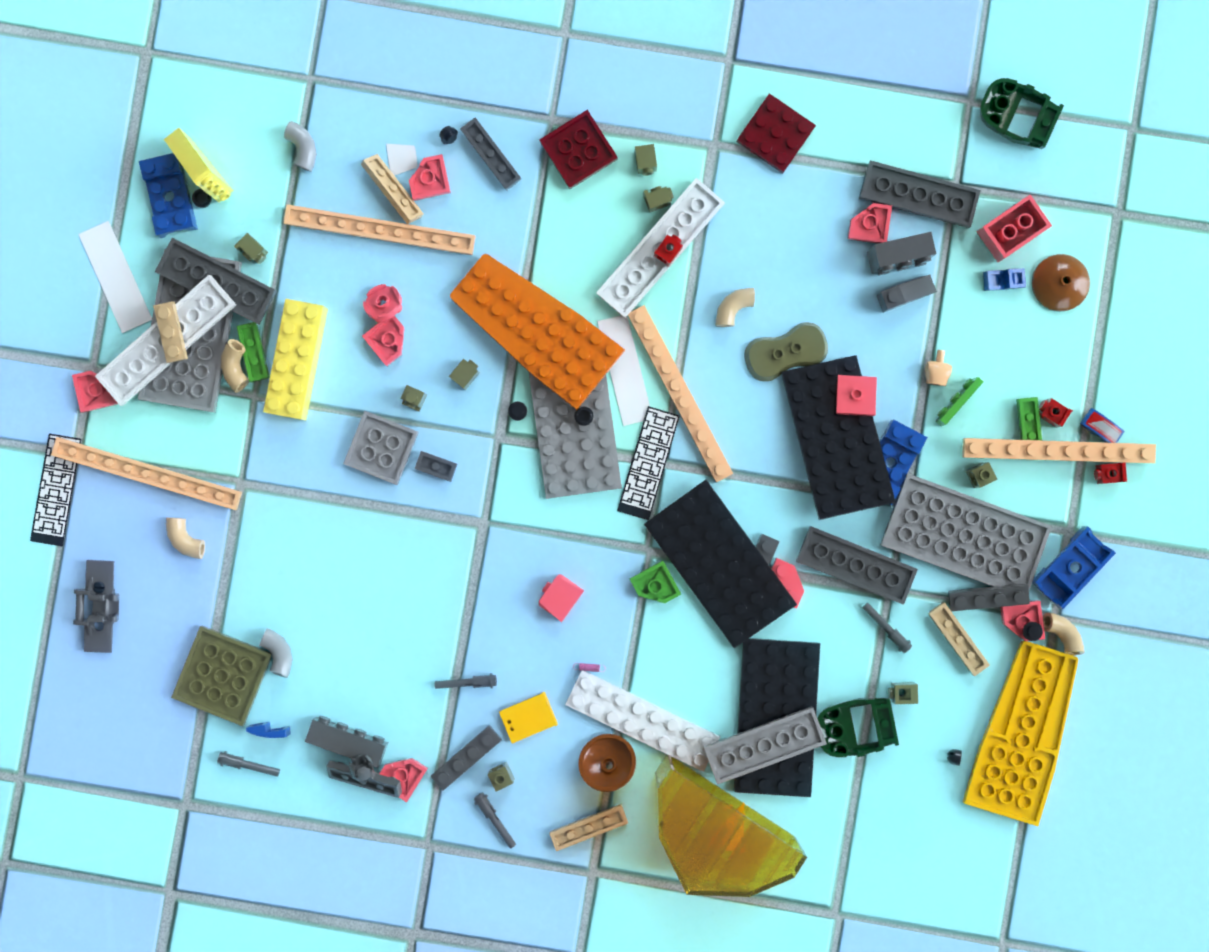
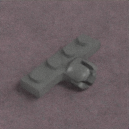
(362, 774)

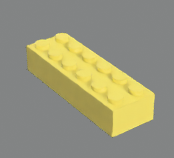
(295, 359)

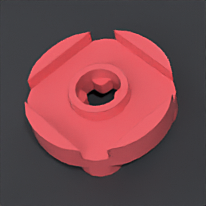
(388, 309)

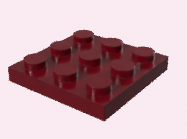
(776, 133)
(578, 149)

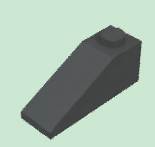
(906, 293)

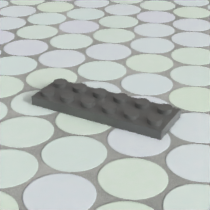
(919, 194)
(191, 266)
(856, 565)

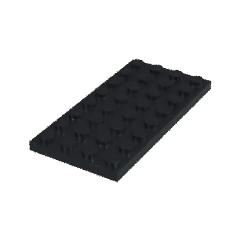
(837, 449)
(720, 563)
(774, 683)

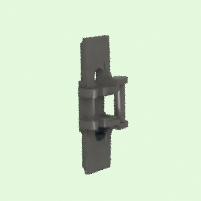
(105, 606)

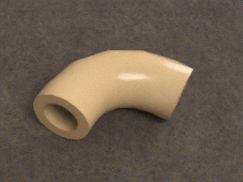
(732, 304)
(231, 365)
(182, 540)
(1066, 631)

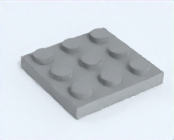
(381, 447)

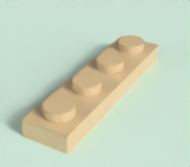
(392, 188)
(958, 639)
(588, 827)

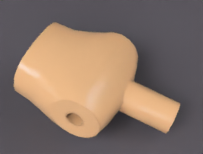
(937, 371)

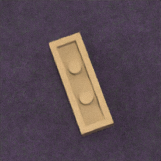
(170, 332)

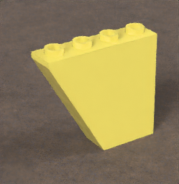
(198, 165)

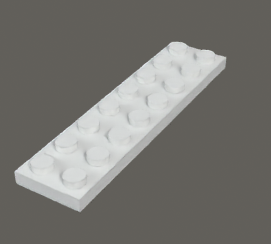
(641, 269)
(146, 356)
(641, 720)

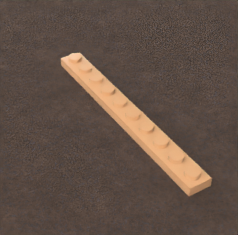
(379, 229)
(680, 393)
(1058, 450)
(146, 473)

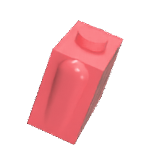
(560, 596)

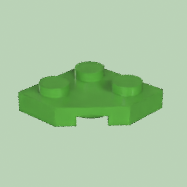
(656, 583)

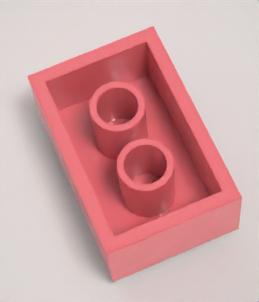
(1014, 228)

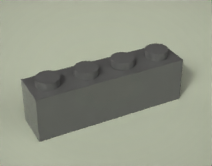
(345, 741)

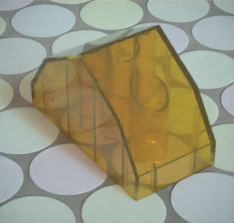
(717, 839)

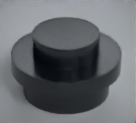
(448, 135)
(201, 198)
(517, 411)
(584, 416)
(1032, 631)

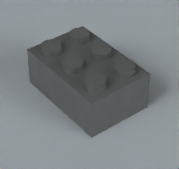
(901, 253)

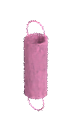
(589, 667)

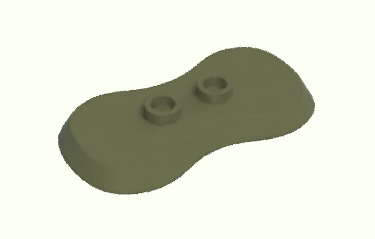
(773, 355)

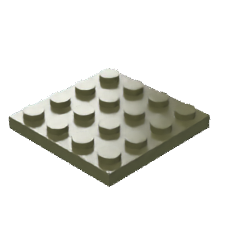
(222, 675)

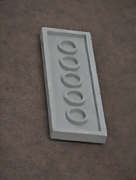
(765, 745)

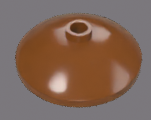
(1049, 284)
(601, 752)

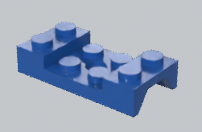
(162, 176)
(903, 446)
(1057, 579)

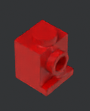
(666, 256)
(1046, 412)
(1118, 473)

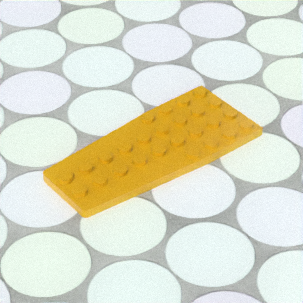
(1023, 735)

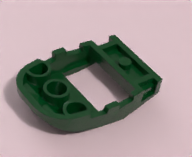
(1002, 102)
(839, 729)

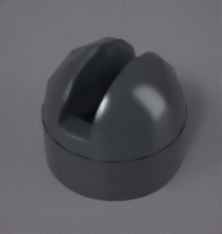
(954, 756)

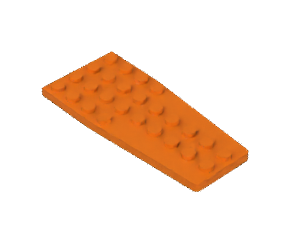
(537, 330)

